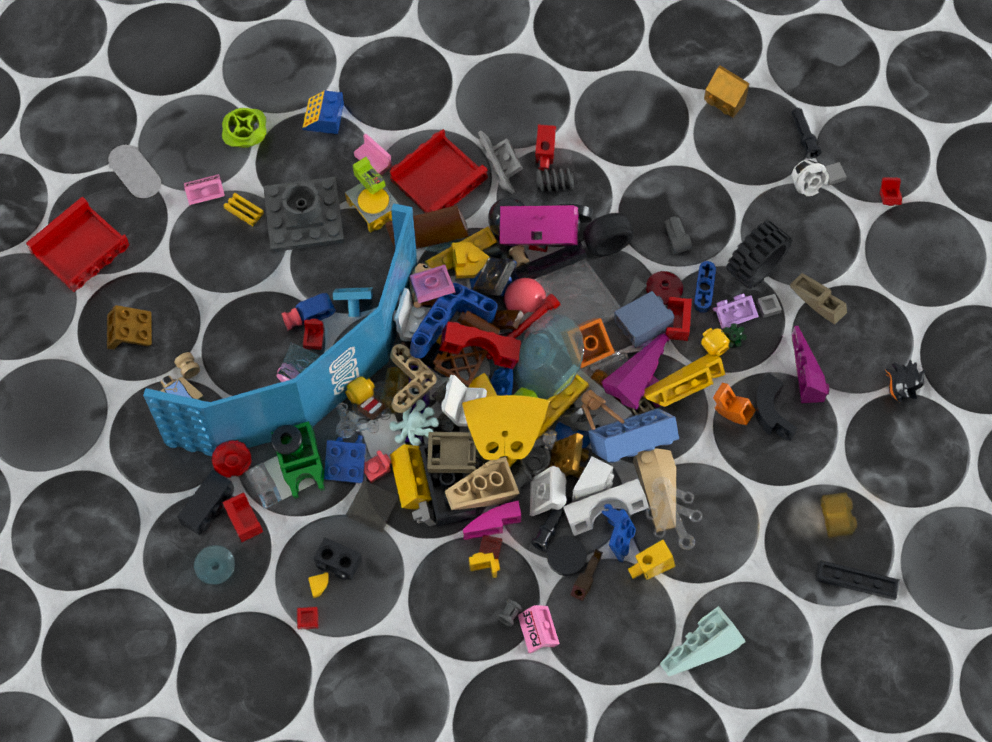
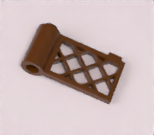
(470, 320)

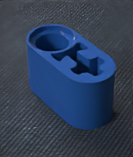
(317, 307)

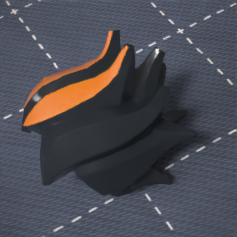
(904, 381)

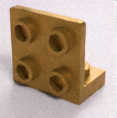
(128, 326)

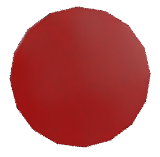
(231, 458)

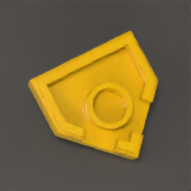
(467, 259)

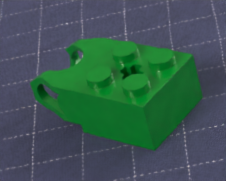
(303, 462)

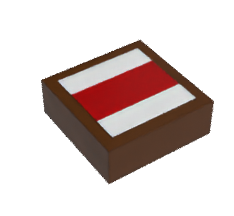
(371, 407)

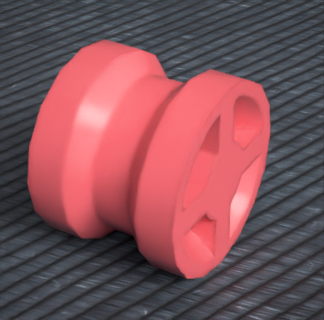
(291, 319)

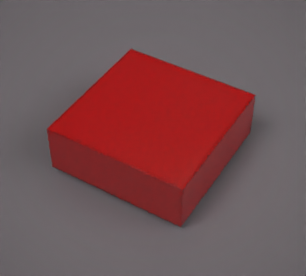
(307, 618)

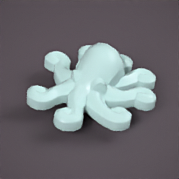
(414, 424)

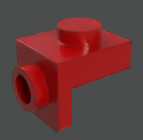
(890, 191)
(313, 334)

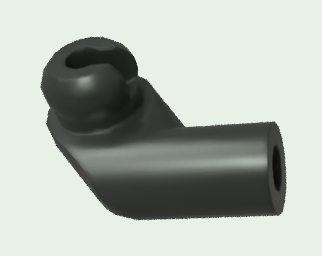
(497, 251)

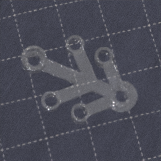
(351, 425)
(671, 510)

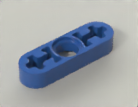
(708, 293)

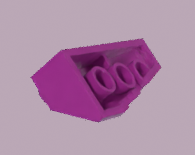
(810, 376)

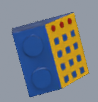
(324, 112)

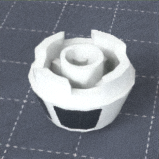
(809, 177)

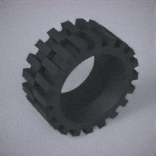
(759, 254)

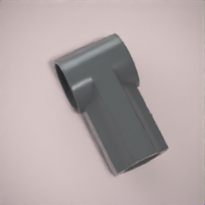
(678, 240)

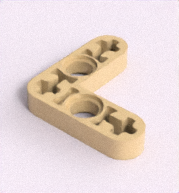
(417, 378)

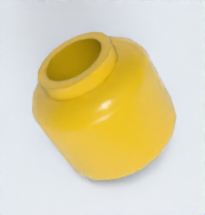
(715, 342)
(360, 390)

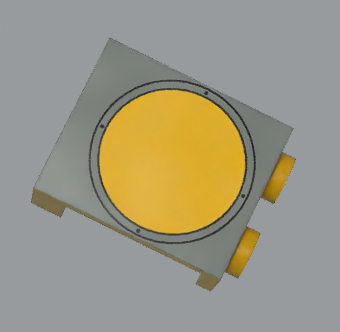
(373, 207)

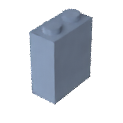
(644, 319)

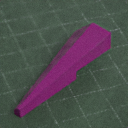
(632, 377)

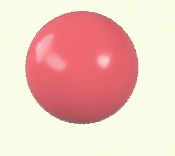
(524, 295)

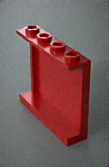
(437, 174)
(77, 244)

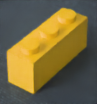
(410, 476)

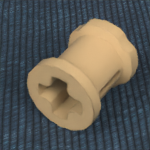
(518, 255)

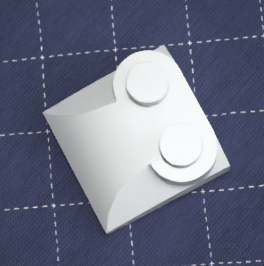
(547, 491)

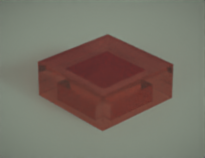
(491, 545)

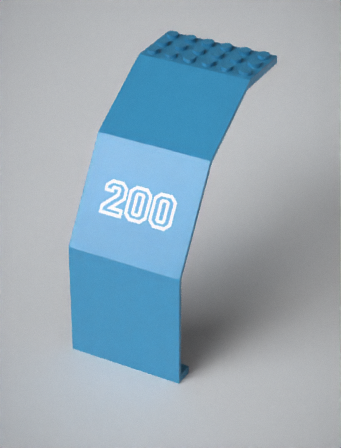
(311, 394)

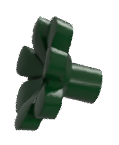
(734, 330)

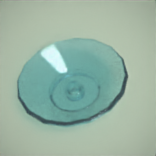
(549, 355)

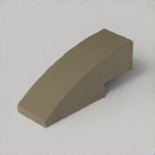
(819, 298)

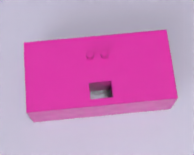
(538, 225)

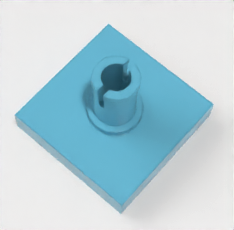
(353, 296)

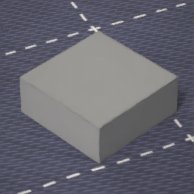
(836, 173)
(769, 305)

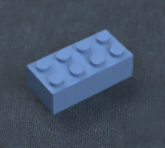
(637, 434)

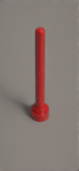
(550, 304)

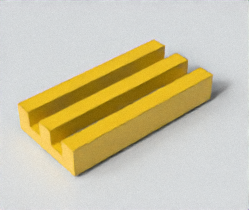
(232, 201)

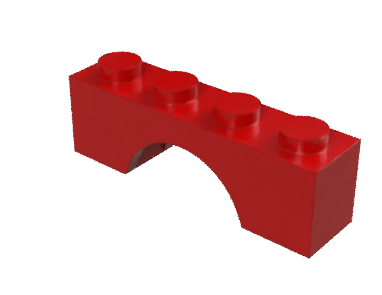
(503, 349)

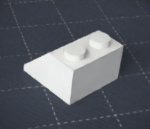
(594, 480)

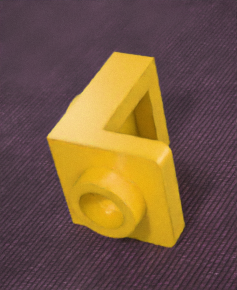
(482, 561)

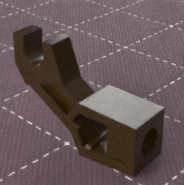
(585, 580)

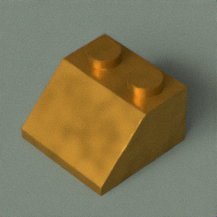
(726, 91)

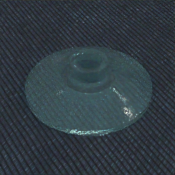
(208, 558)

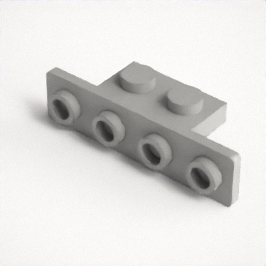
(503, 158)

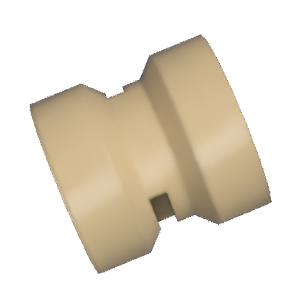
(187, 365)

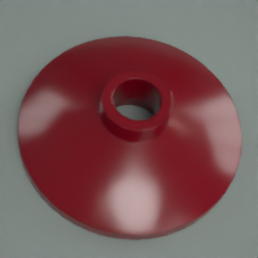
(674, 287)

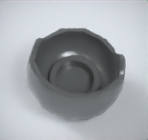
(536, 460)

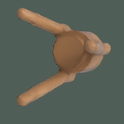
(593, 402)

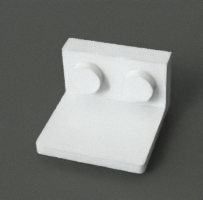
(407, 316)
(457, 394)

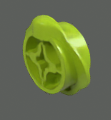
(244, 122)

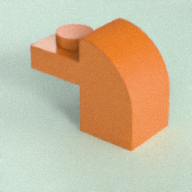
(733, 407)

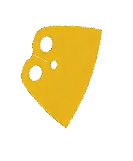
(511, 413)

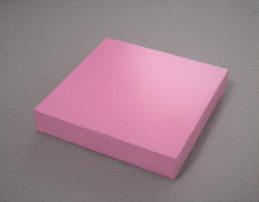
(432, 283)

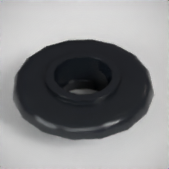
(282, 431)

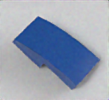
(502, 381)

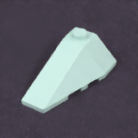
(711, 640)

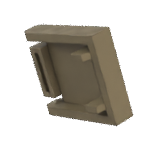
(456, 452)

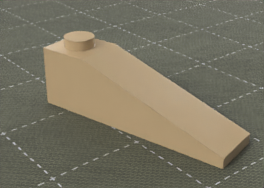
(650, 466)
(484, 487)

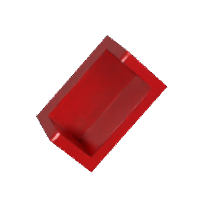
(681, 323)
(242, 517)

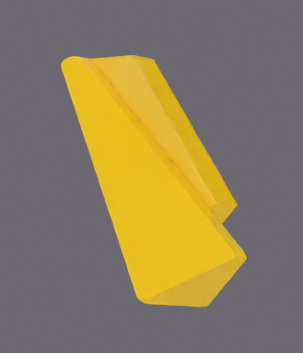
(685, 381)

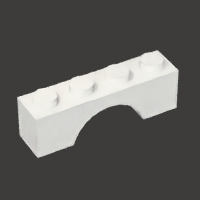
(585, 511)

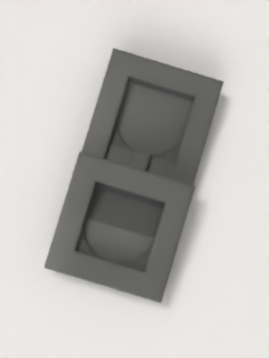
(575, 418)

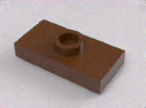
(507, 319)

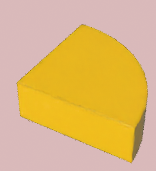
(318, 584)

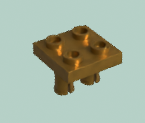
(567, 455)

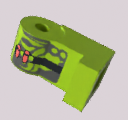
(368, 176)

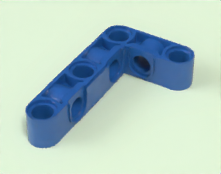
(444, 310)

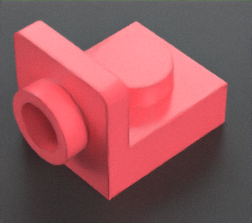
(377, 466)

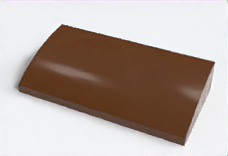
(436, 227)

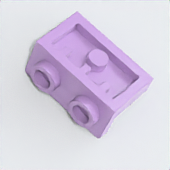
(736, 311)

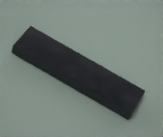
(551, 262)
(857, 580)

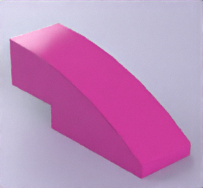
(493, 521)

